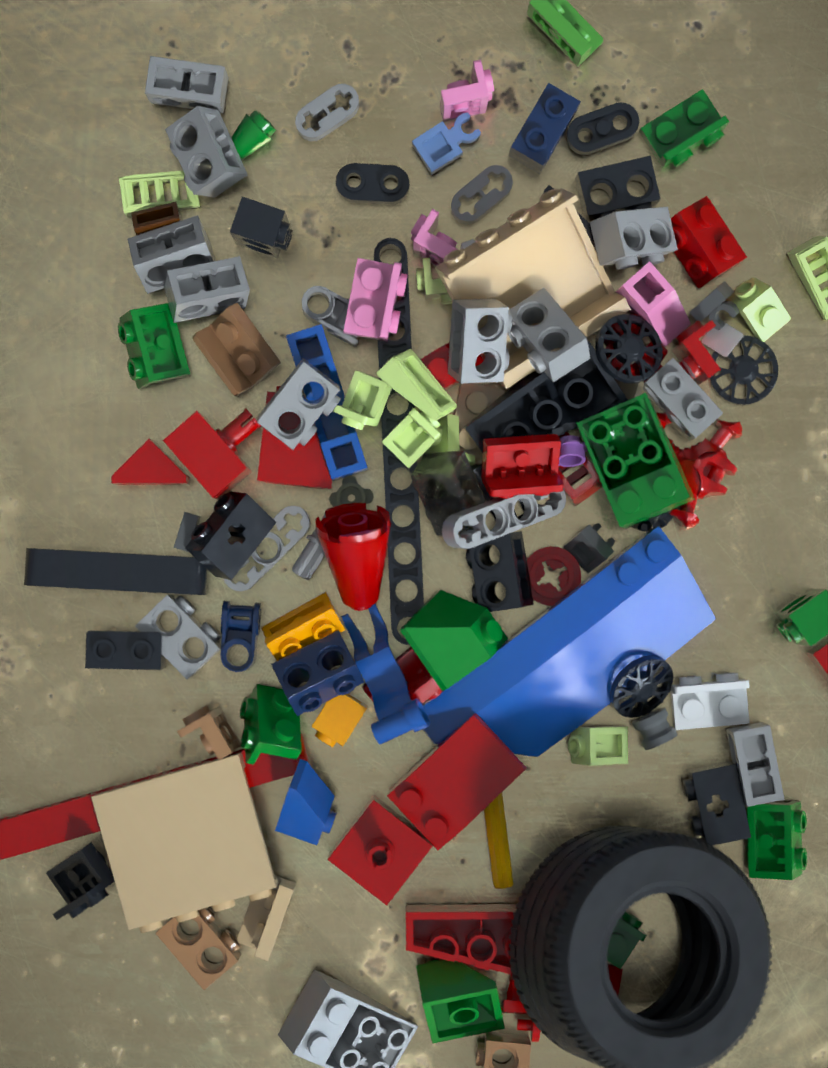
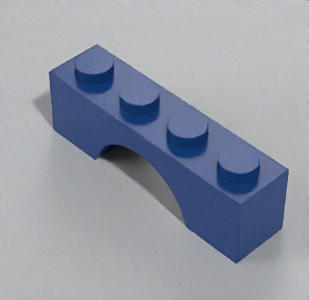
(337, 439)

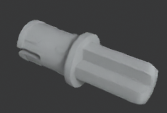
(310, 557)

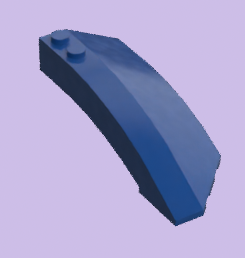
(568, 657)

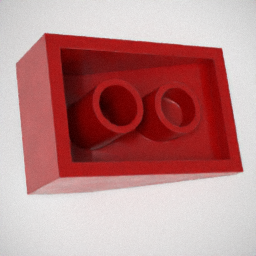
(456, 781)

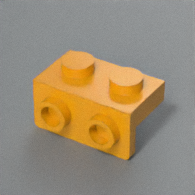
(302, 627)

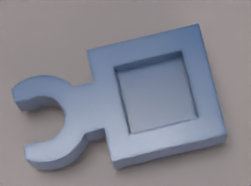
(441, 146)

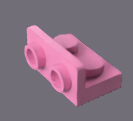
(467, 98)
(427, 244)
(374, 298)

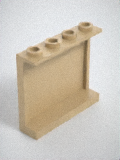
(534, 252)
(184, 843)

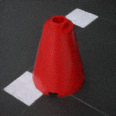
(355, 551)

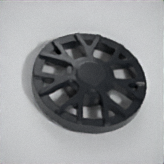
(628, 348)
(745, 370)
(641, 686)

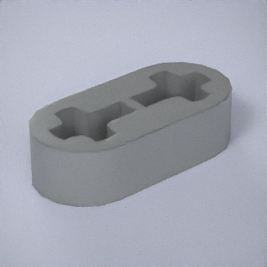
(322, 105)
(476, 187)

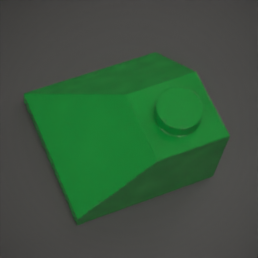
(452, 637)
(458, 1000)

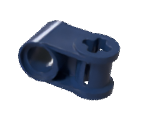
(239, 632)

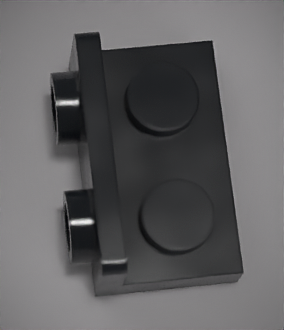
(124, 650)

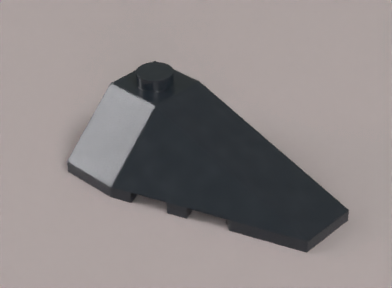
(548, 407)

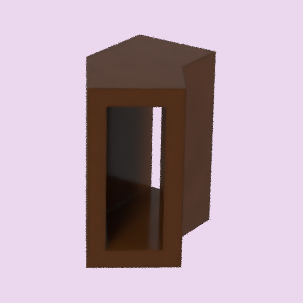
(155, 217)

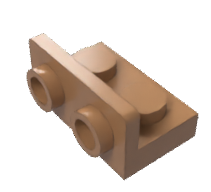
(236, 350)
(217, 734)

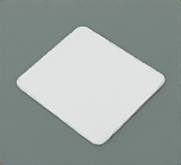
(723, 340)

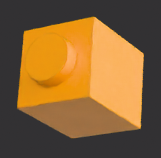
(338, 719)

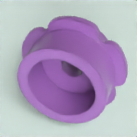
(572, 451)

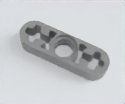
(293, 535)

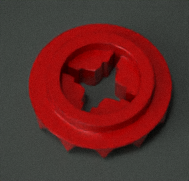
(554, 558)

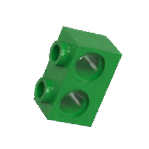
(805, 618)

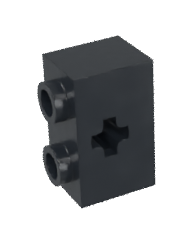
(230, 534)
(731, 819)

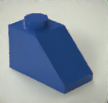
(306, 806)

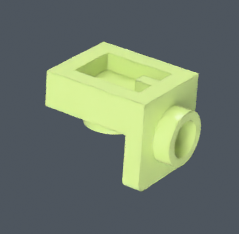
(599, 745)

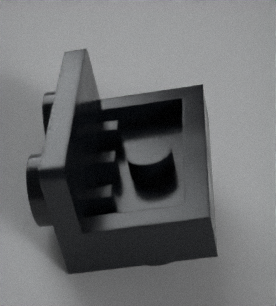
(81, 880)

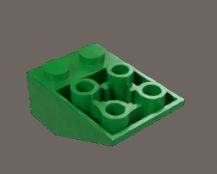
(635, 461)

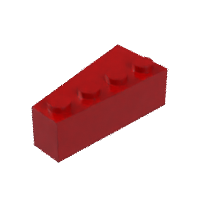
(462, 933)

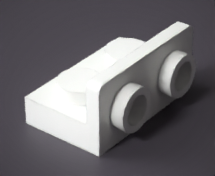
(709, 703)

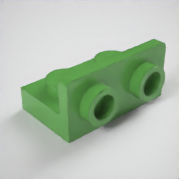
(565, 28)

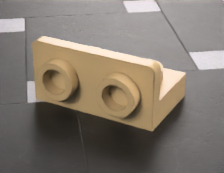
(265, 919)

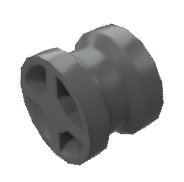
(654, 728)

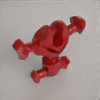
(704, 466)

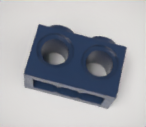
(544, 128)
(314, 666)

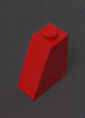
(297, 467)

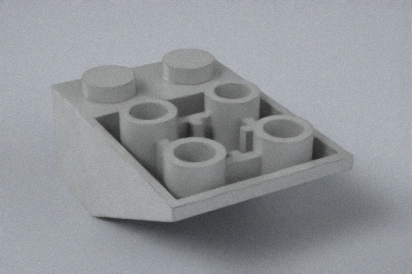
(344, 1027)

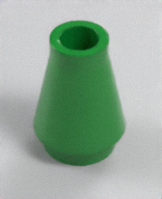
(252, 134)

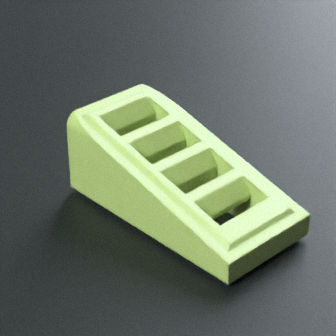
(127, 184)
(804, 270)
(416, 383)

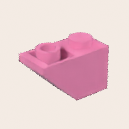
(656, 302)

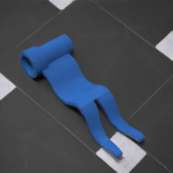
(386, 683)

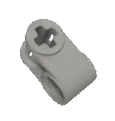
(334, 317)

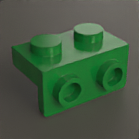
(269, 725)

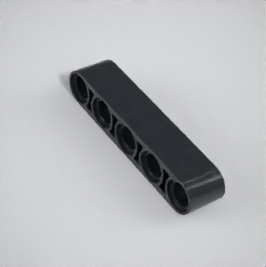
(114, 571)

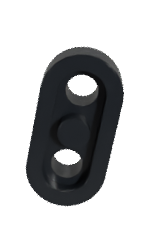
(601, 128)
(372, 183)

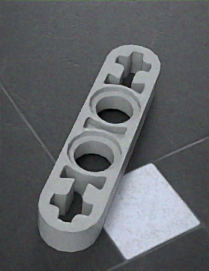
(505, 518)

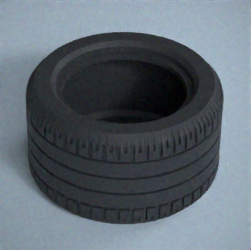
(565, 934)

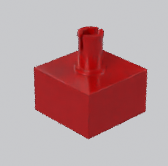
(212, 452)
(380, 850)

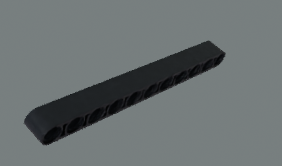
(395, 497)

